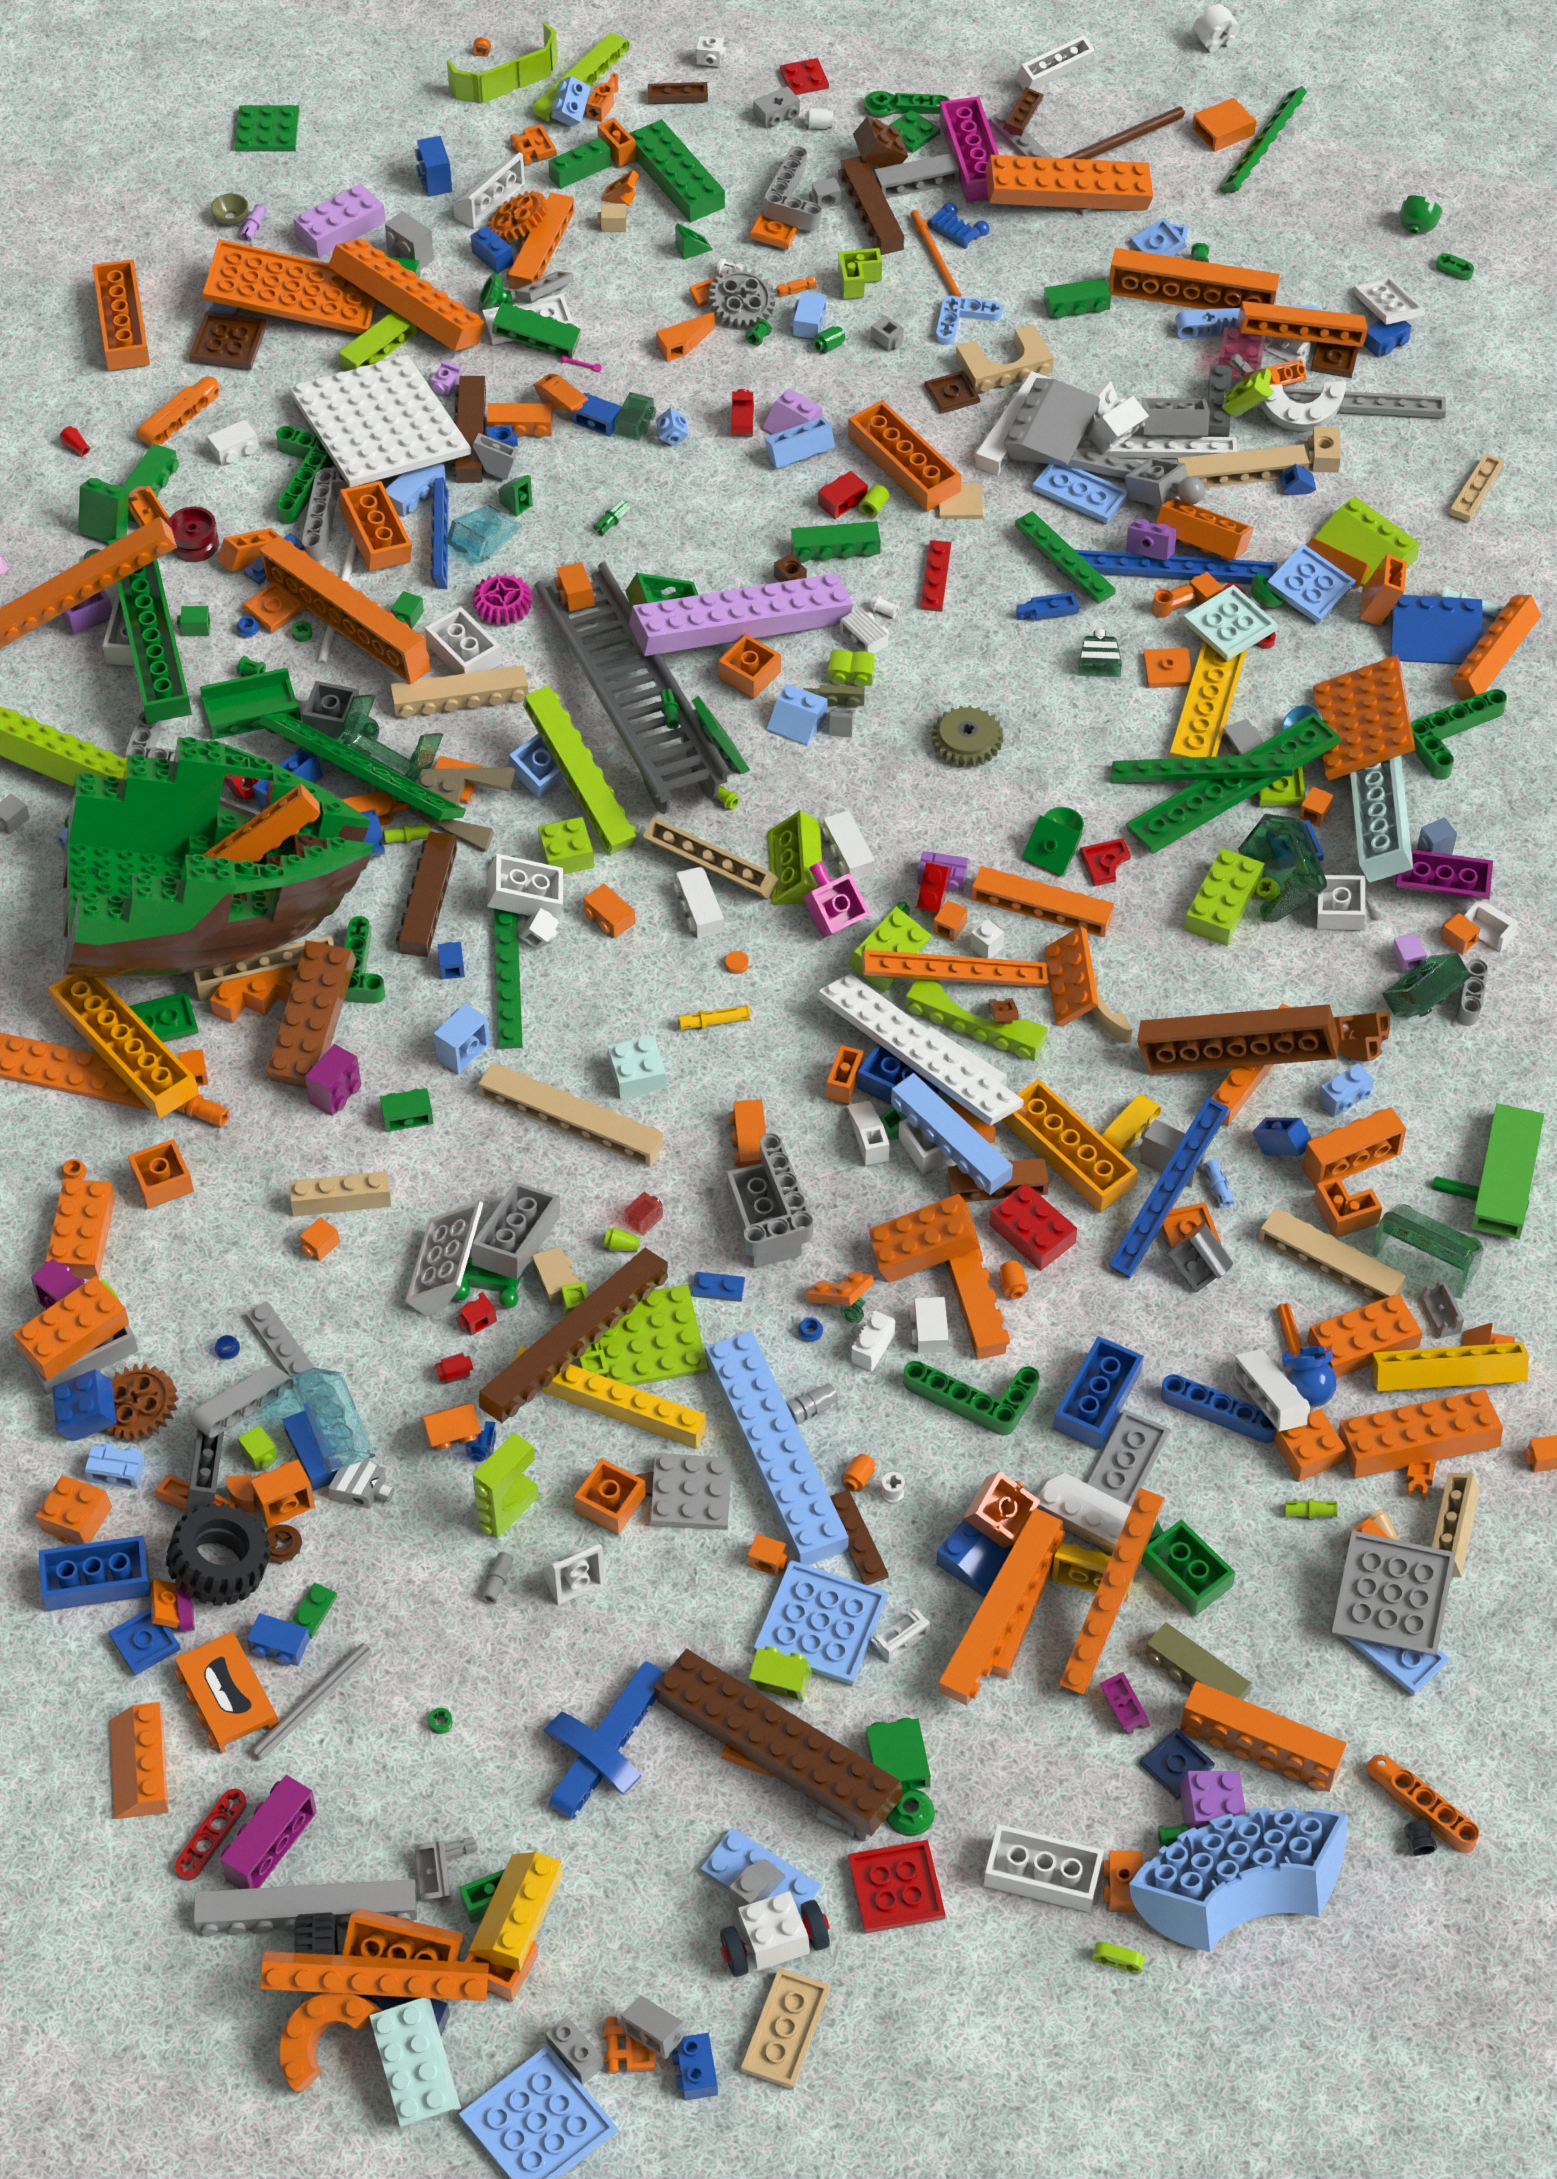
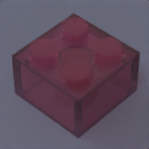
(1248, 346)

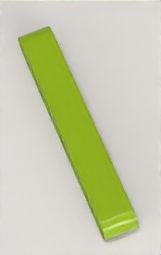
(587, 70)

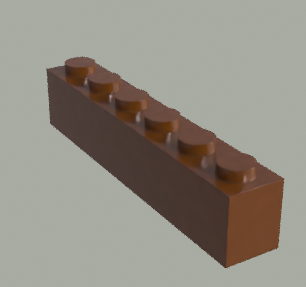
(871, 205)
(470, 422)
(427, 894)

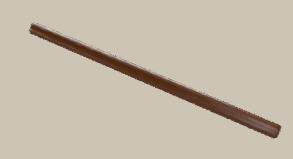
(1128, 134)

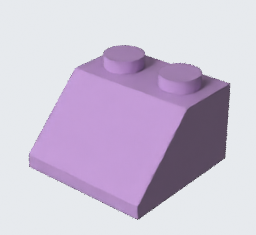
(790, 411)

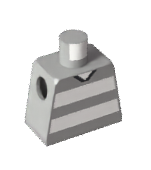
(360, 1485)

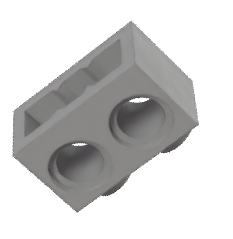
(574, 2050)

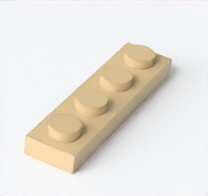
(1476, 487)

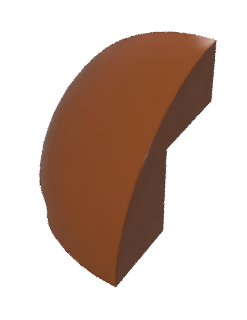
(1362, 1034)

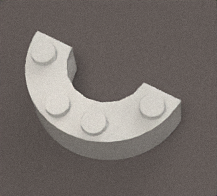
(1301, 416)

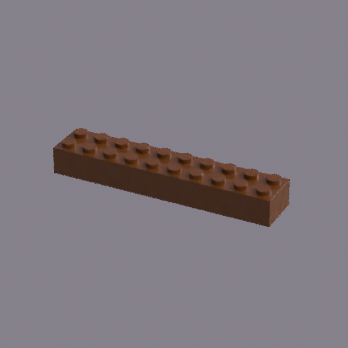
(779, 1742)

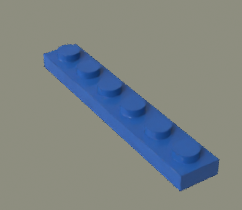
(440, 529)

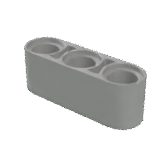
(1472, 993)

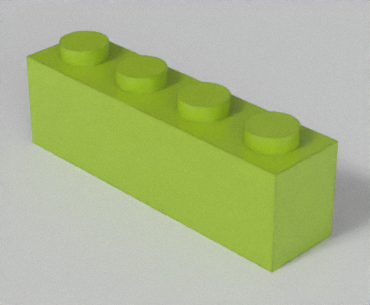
(377, 342)

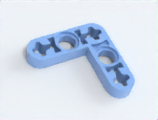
(960, 310)

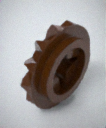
(284, 1533)

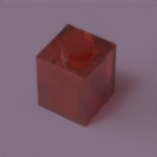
(644, 1213)

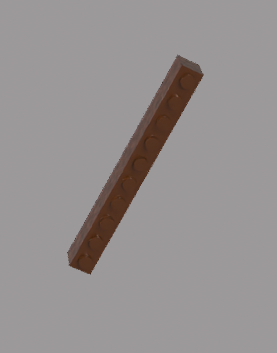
(573, 1335)

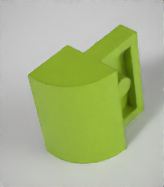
(1248, 393)

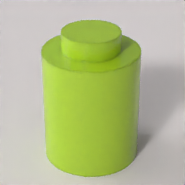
(874, 501)

